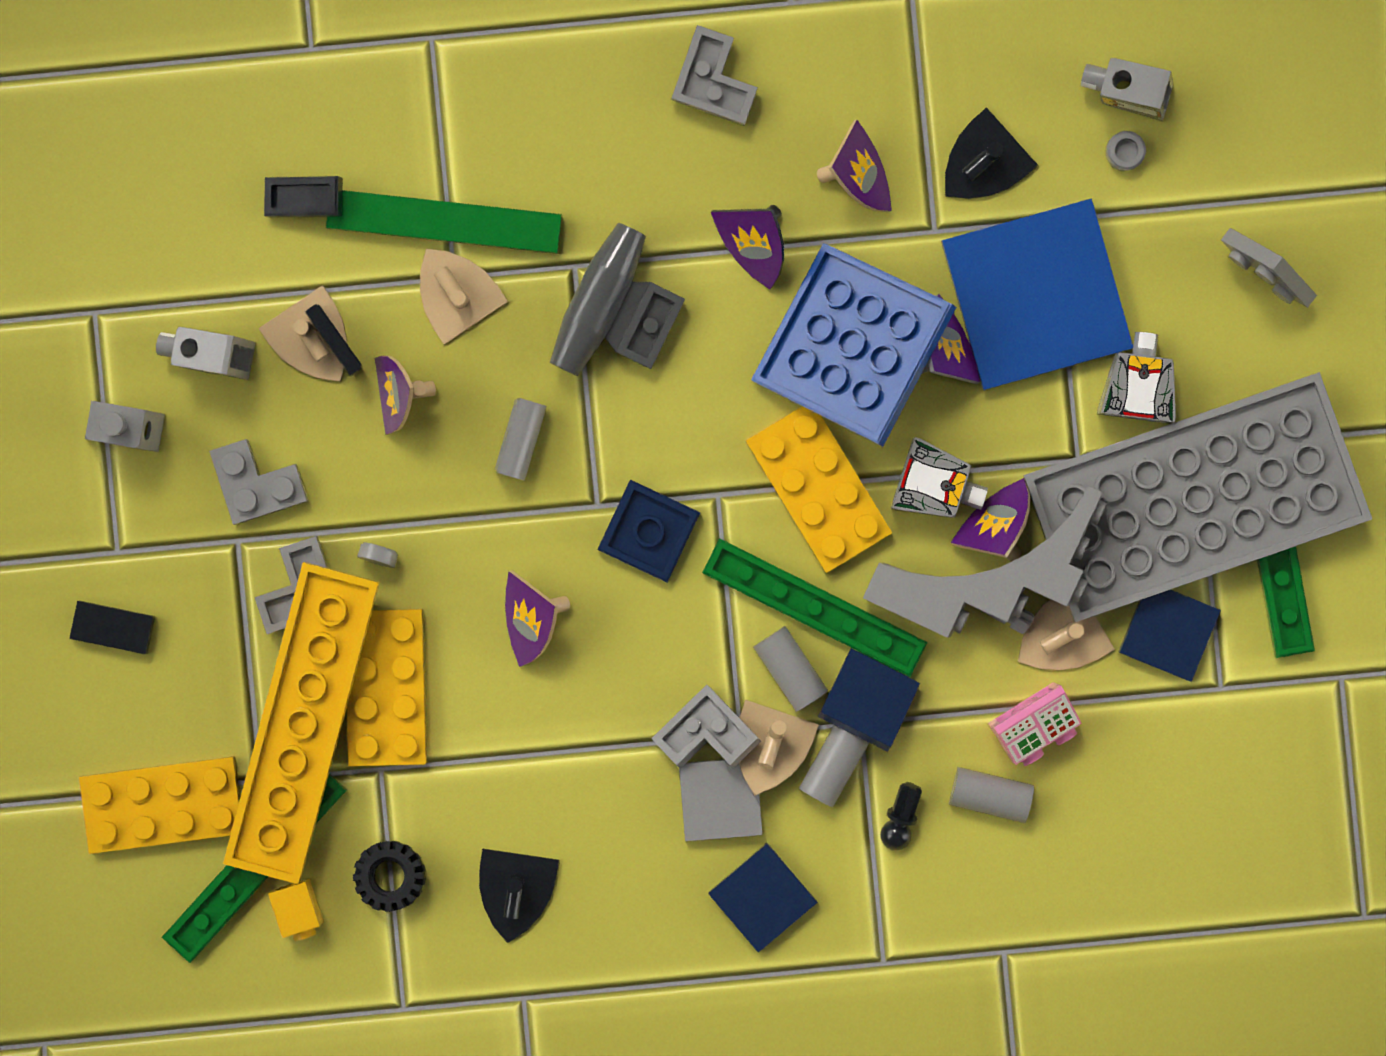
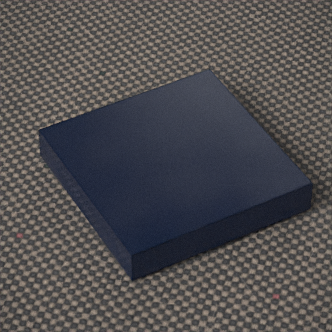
(648, 531)
(1170, 633)
(869, 700)
(762, 897)

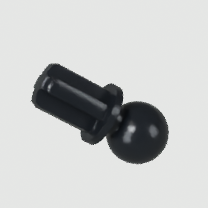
(896, 832)

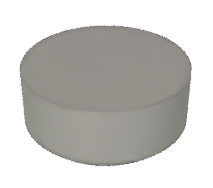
(1125, 151)
(377, 555)

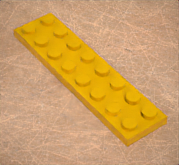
(301, 722)

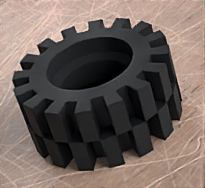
(365, 876)

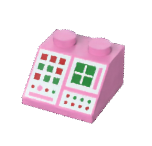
(1035, 724)

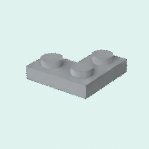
(702, 80)
(1269, 267)
(248, 492)
(276, 605)
(703, 721)

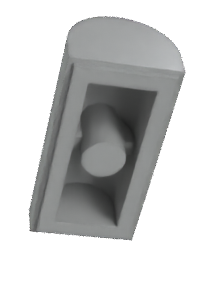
(520, 438)
(790, 668)
(833, 766)
(991, 795)

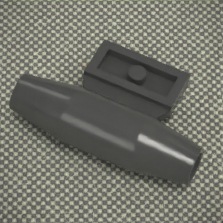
(614, 308)

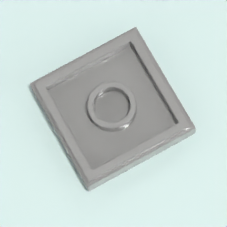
(717, 802)

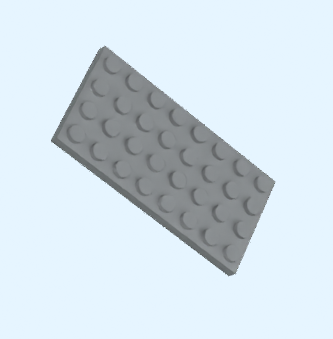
(1205, 494)

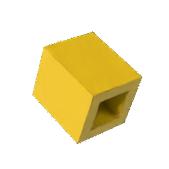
(296, 910)

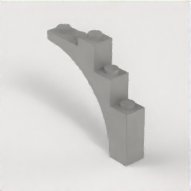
(1047, 570)

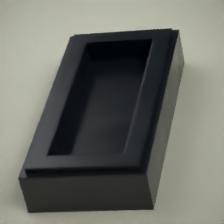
(303, 196)
(334, 339)
(112, 627)

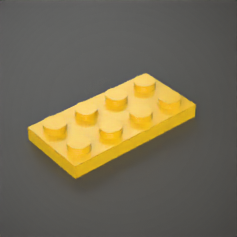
(818, 487)
(389, 693)
(160, 804)

